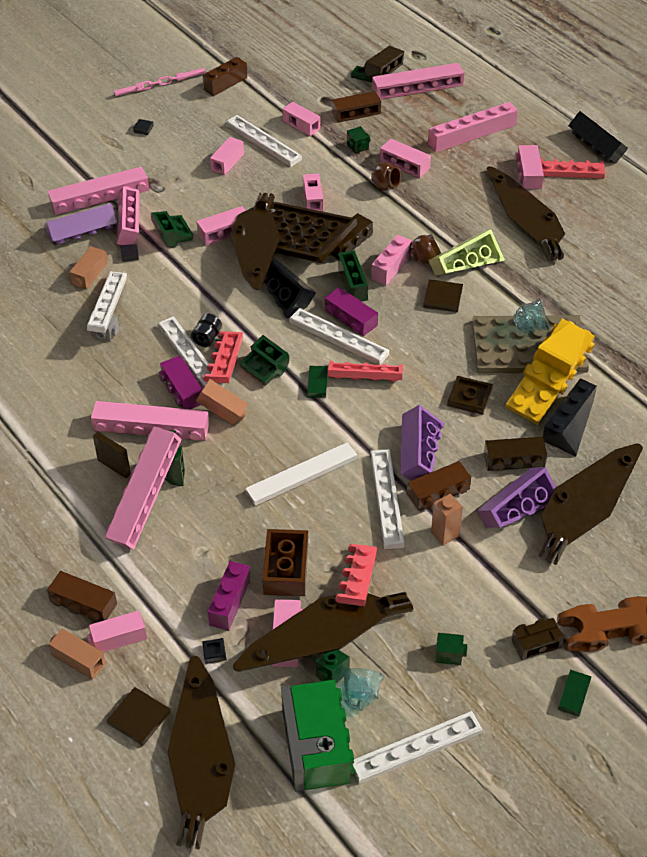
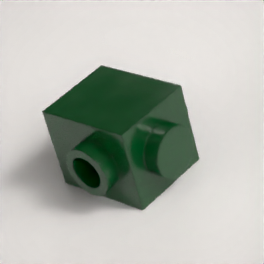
(358, 140)
(331, 664)

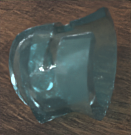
(531, 316)
(360, 687)

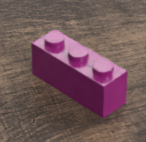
(351, 311)
(180, 382)
(229, 595)

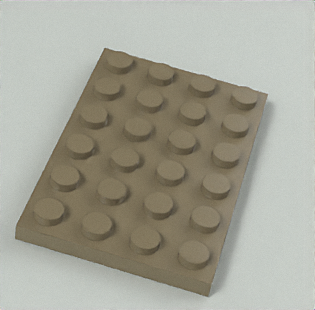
(505, 348)

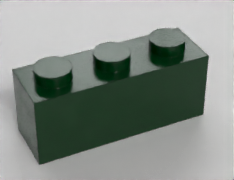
(353, 275)

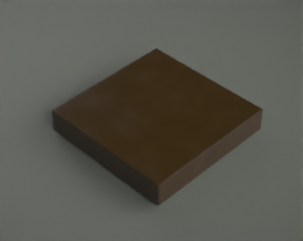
(443, 295)
(470, 395)
(112, 454)
(138, 716)

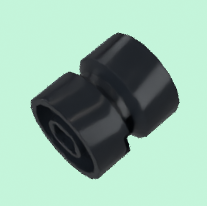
(206, 330)

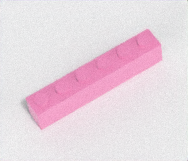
(418, 81)
(472, 126)
(96, 190)
(142, 419)
(143, 488)

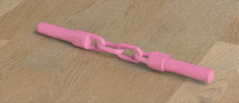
(140, 86)

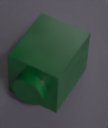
(450, 648)

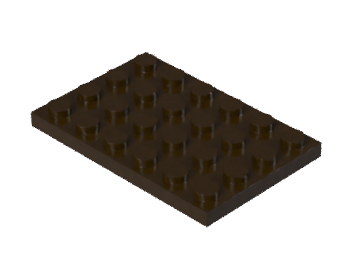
(309, 232)

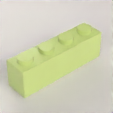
(473, 252)

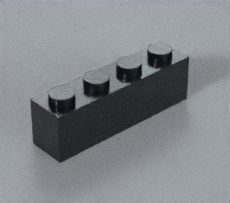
(598, 137)
(287, 288)
(570, 419)

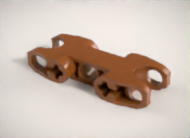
(603, 625)

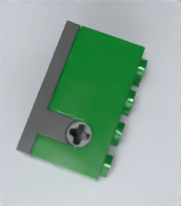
(317, 735)

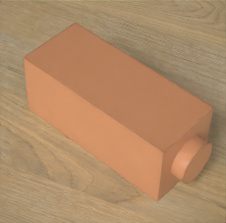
(88, 267)
(222, 402)
(446, 519)
(77, 653)

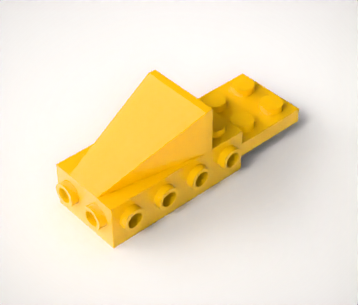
(551, 370)

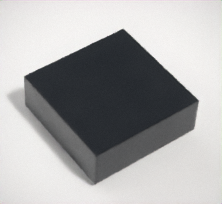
(143, 126)
(129, 252)
(214, 650)

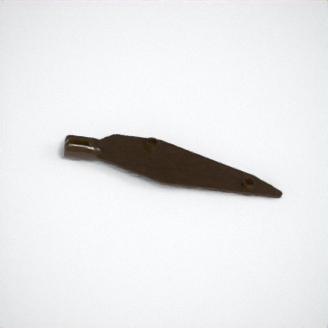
(529, 213)
(256, 240)
(586, 499)
(321, 629)
(199, 753)

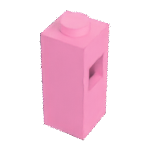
(301, 118)
(227, 156)
(313, 191)
(117, 632)

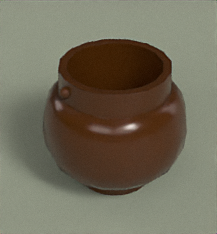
(386, 176)
(424, 248)

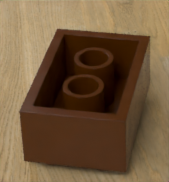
(285, 562)

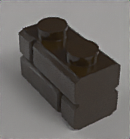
(537, 638)

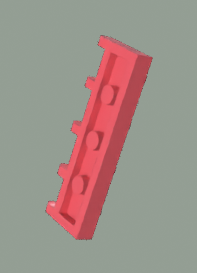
(573, 169)
(225, 358)
(365, 370)
(359, 575)

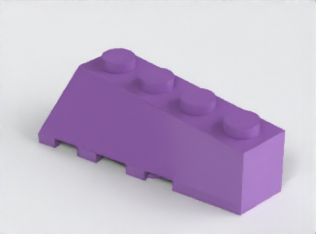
(80, 223)
(419, 442)
(519, 499)

